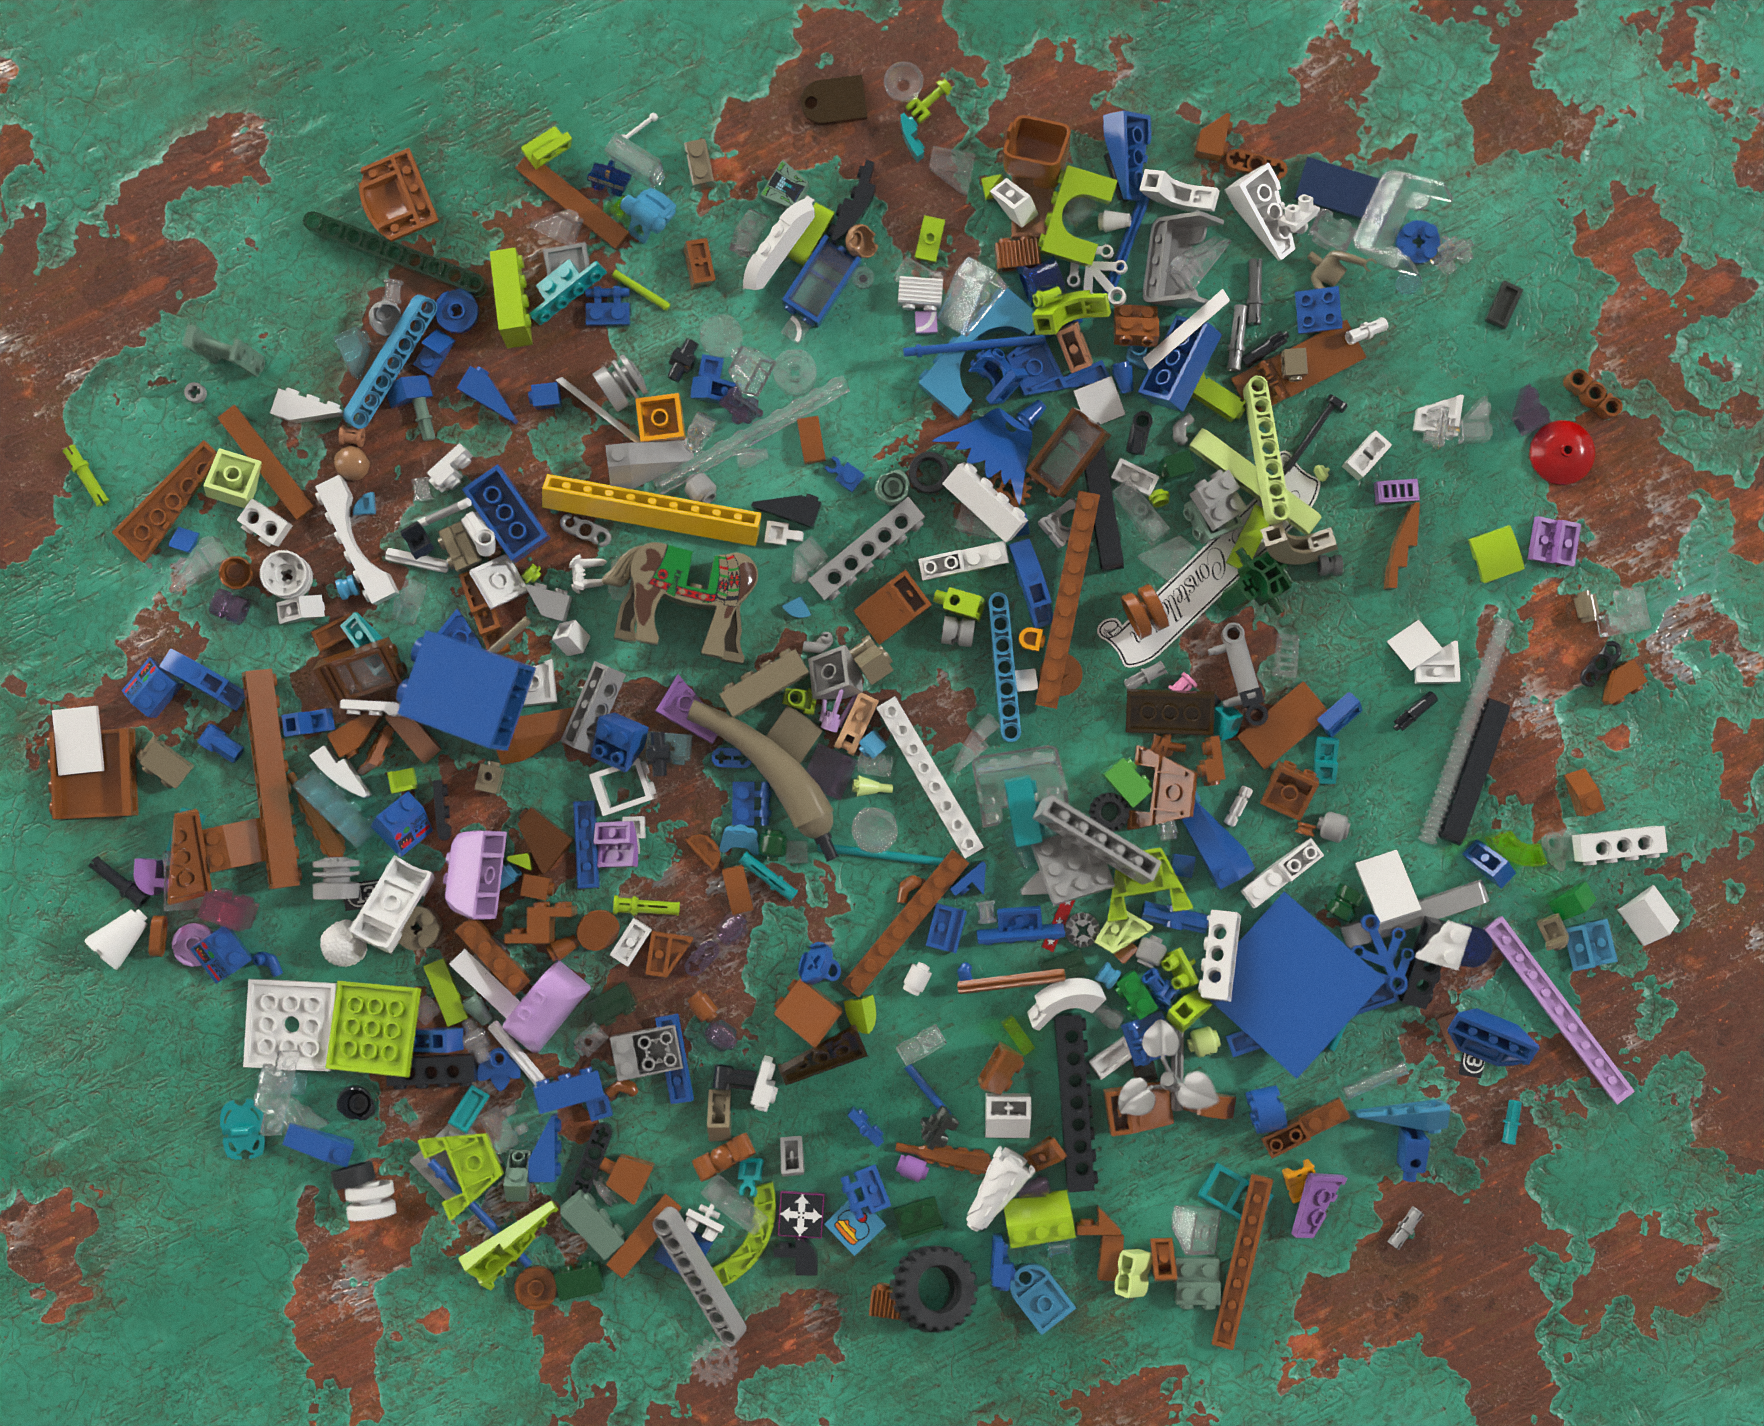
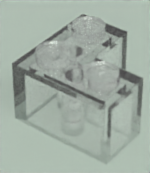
(1631, 613)

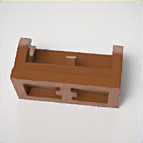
(699, 263)

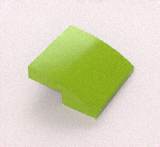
(1496, 554)

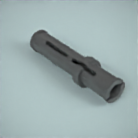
(1254, 299)

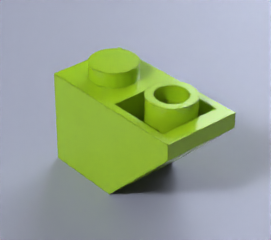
(1188, 1010)

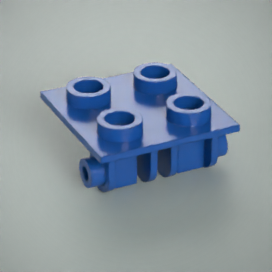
(1318, 310)
(1134, 1033)

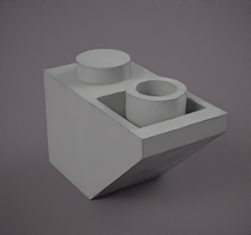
(550, 603)

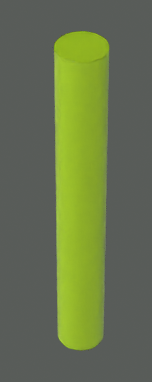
(641, 290)

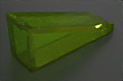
(1017, 1035)

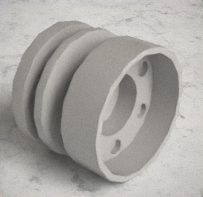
(620, 382)
(336, 879)

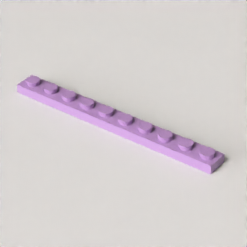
(1558, 1010)

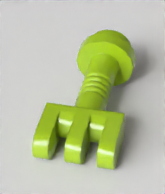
(943, 88)

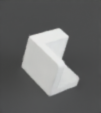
(571, 638)

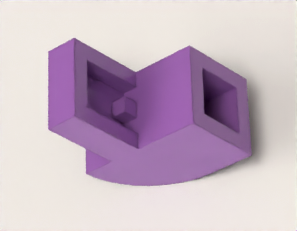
(149, 875)

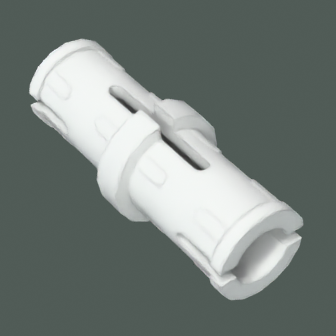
(1366, 331)

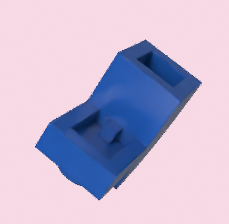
(308, 722)

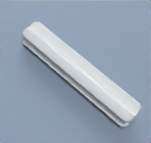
(423, 562)

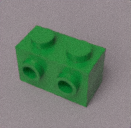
(1132, 989)

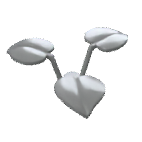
(1195, 1092)

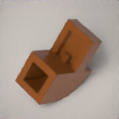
(1222, 1110)

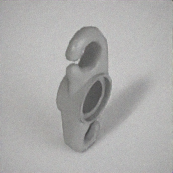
(575, 530)

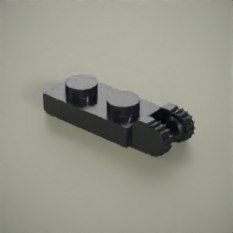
(441, 810)

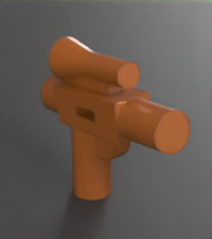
(1164, 747)

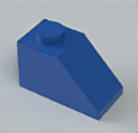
(710, 389)
(1489, 863)

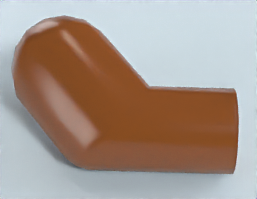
(906, 886)
(624, 1086)

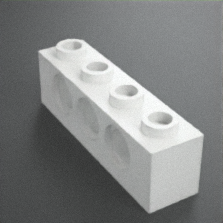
(1653, 843)
(1223, 989)

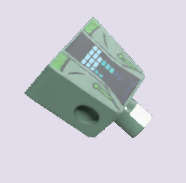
(785, 188)

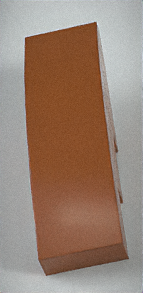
(1405, 538)
(486, 618)
(639, 1239)

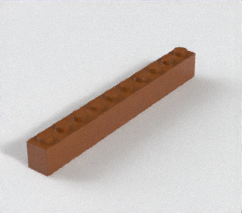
(270, 778)

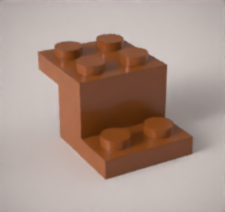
(541, 922)

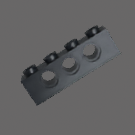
(1430, 974)
(465, 1062)

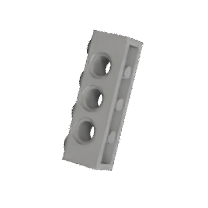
(594, 701)

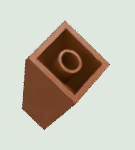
(807, 1011)

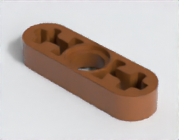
(1253, 156)

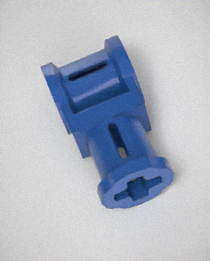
(1162, 990)

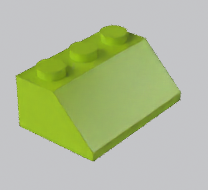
(1039, 1219)

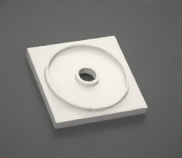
(269, 1007)

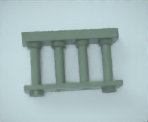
(213, 350)

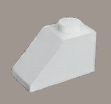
(1015, 202)
(300, 609)

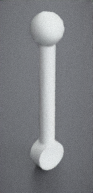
(653, 117)

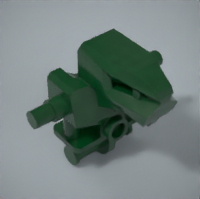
(1260, 581)

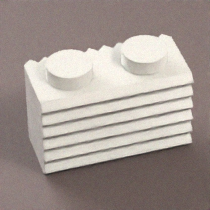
(920, 293)

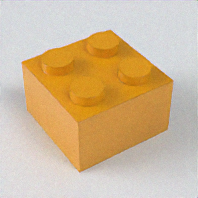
(660, 418)

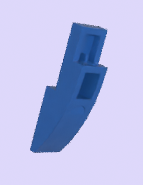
(1032, 582)
(203, 679)

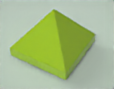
(989, 183)

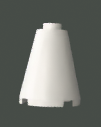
(118, 937)

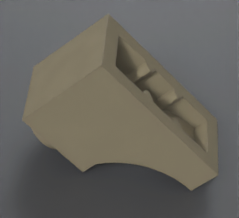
(719, 1115)

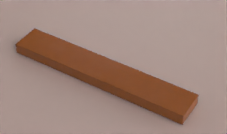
(571, 199)
(271, 467)

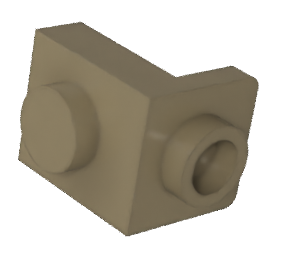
(1553, 932)

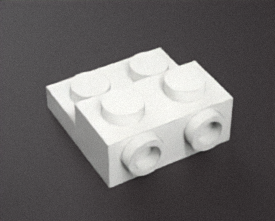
(445, 473)
(764, 1089)

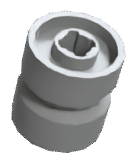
(957, 631)

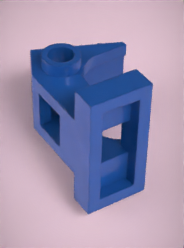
(986, 366)

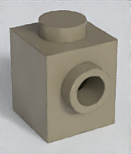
(490, 777)

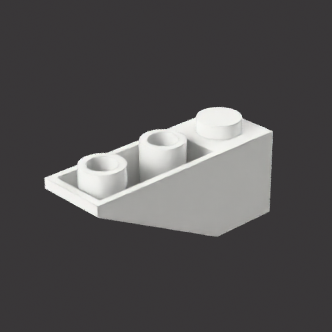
(299, 409)

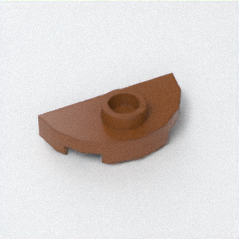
(706, 849)

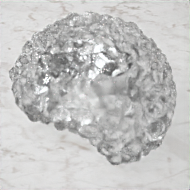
(874, 829)

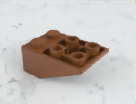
(892, 607)
(1125, 1124)

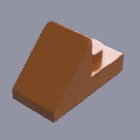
(1044, 1154)
(1103, 1226)
(1163, 1259)

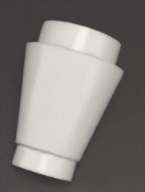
(1112, 220)

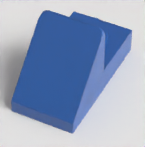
(434, 352)
(975, 875)

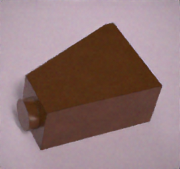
(543, 838)

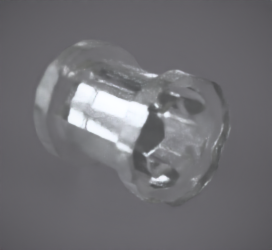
(393, 290)
(421, 489)
(986, 911)

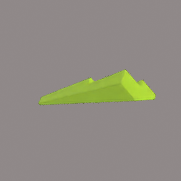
(495, 1254)

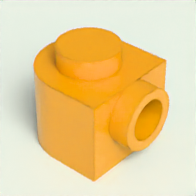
(1031, 639)

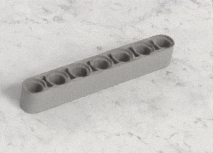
(1434, 906)
(699, 1276)

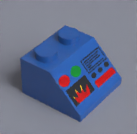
(151, 688)
(403, 824)
(221, 953)

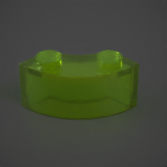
(1516, 851)

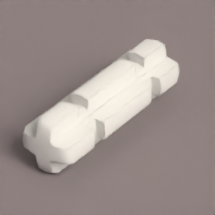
(1238, 806)

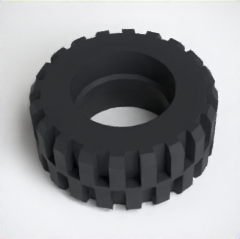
(960, 1289)

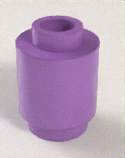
(912, 1168)

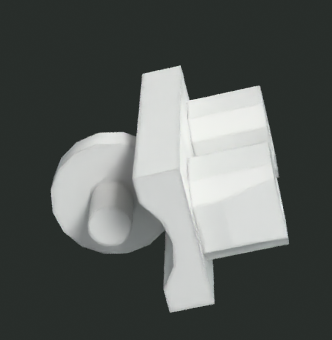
(1299, 215)
(712, 1229)

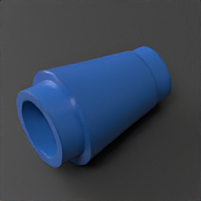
(1124, 376)
(1031, 414)

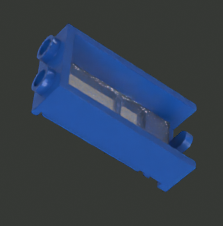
(820, 282)

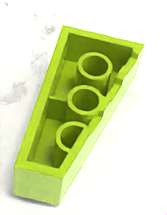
(510, 297)

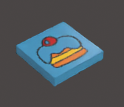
(851, 1232)

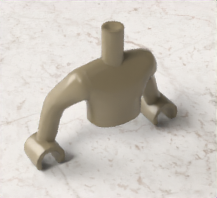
(1330, 268)

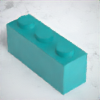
(1022, 809)

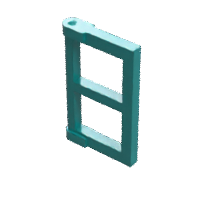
(1209, 1181)

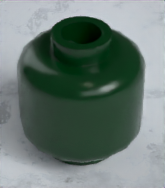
(772, 844)

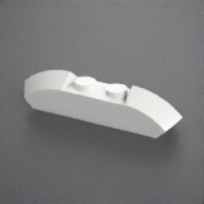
(778, 244)

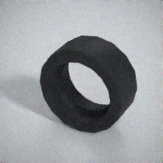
(925, 457)
(353, 1175)

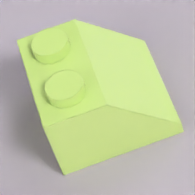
(232, 478)

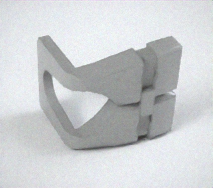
(1052, 524)

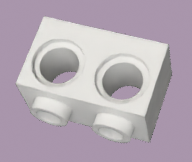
(1366, 455)
(266, 519)

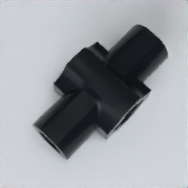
(682, 360)
(658, 754)

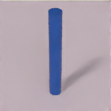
(923, 1085)

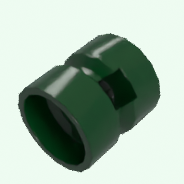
(1345, 903)

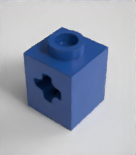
(545, 396)

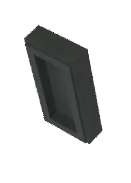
(1503, 305)

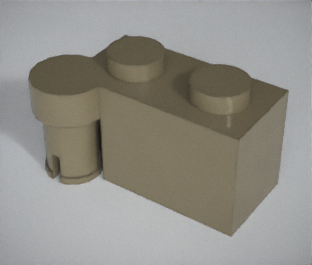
(871, 660)
(164, 763)

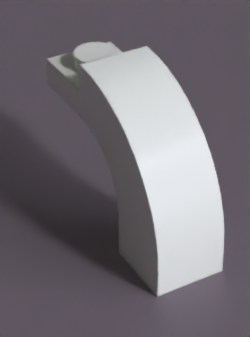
(1175, 194)
(1064, 995)

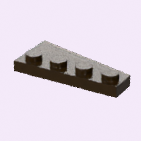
(831, 1053)

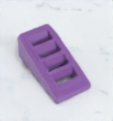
(1379, 491)

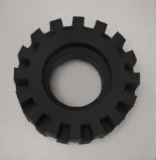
(1118, 802)

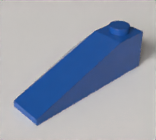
(1126, 141)
(1219, 850)

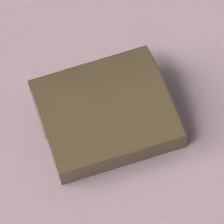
(794, 733)

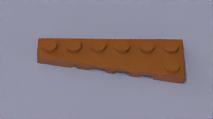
(159, 510)

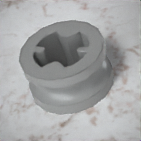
(199, 397)

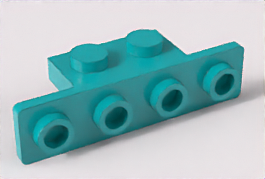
(563, 287)

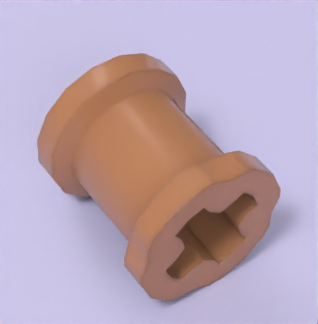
(351, 436)

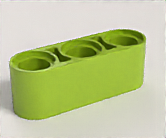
(812, 235)

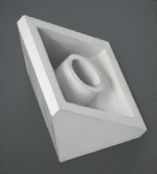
(1649, 916)

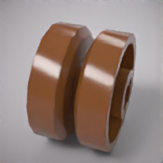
(1144, 611)

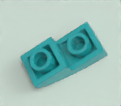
(909, 132)

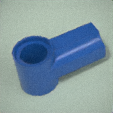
(216, 740)

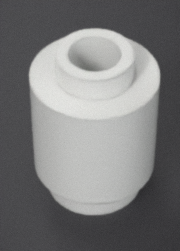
(917, 978)

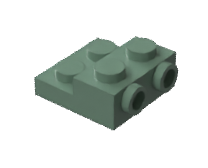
(1201, 528)
(1197, 1282)

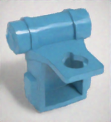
(649, 210)

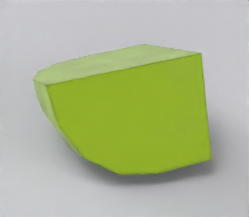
(861, 1013)

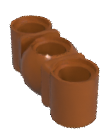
(1602, 398)
(723, 1157)

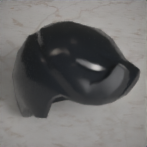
(355, 1103)

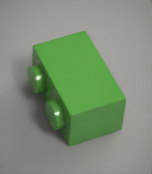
(1128, 782)

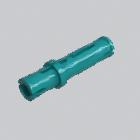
(764, 873)

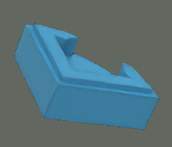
(365, 505)
(797, 608)

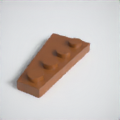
(188, 864)

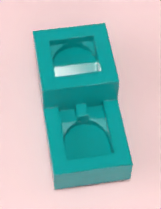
(1326, 759)

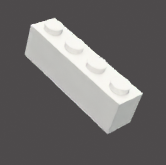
(985, 501)

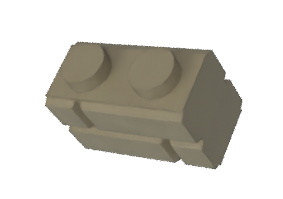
(699, 165)
(459, 547)

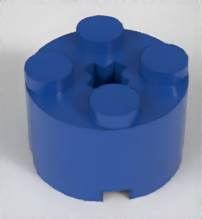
(1266, 1109)

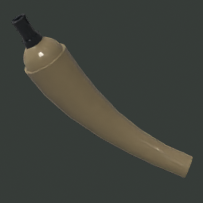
(793, 785)

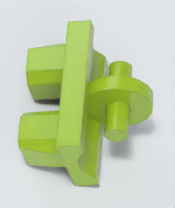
(1181, 969)

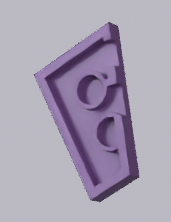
(677, 705)
(1315, 1199)

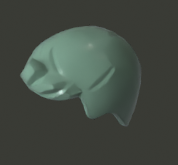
(892, 487)

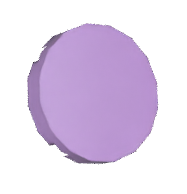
(185, 939)

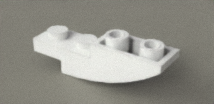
(963, 561)
(1282, 872)

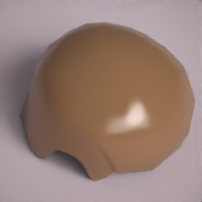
(861, 241)
(351, 463)

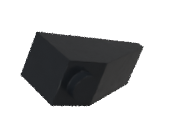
(794, 508)

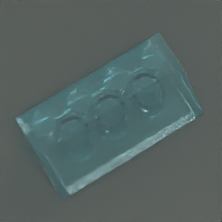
(335, 807)

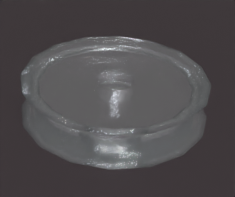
(605, 1192)

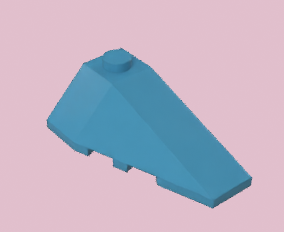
(1420, 1115)

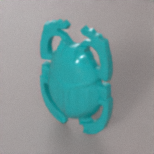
(242, 1129)

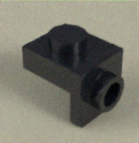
(417, 540)

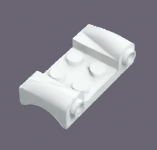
(391, 904)

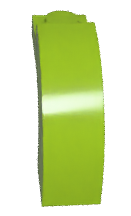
(1071, 307)

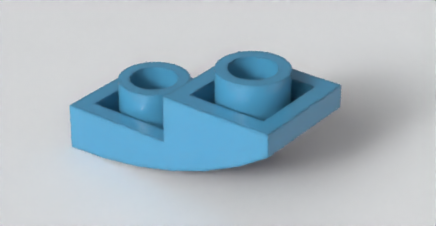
(872, 744)

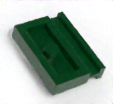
(918, 1218)

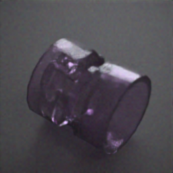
(227, 605)

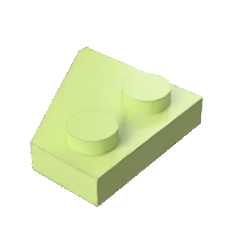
(1120, 934)

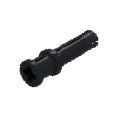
(126, 888)

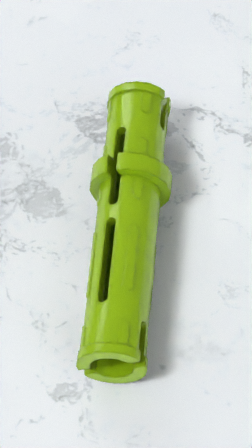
(81, 467)

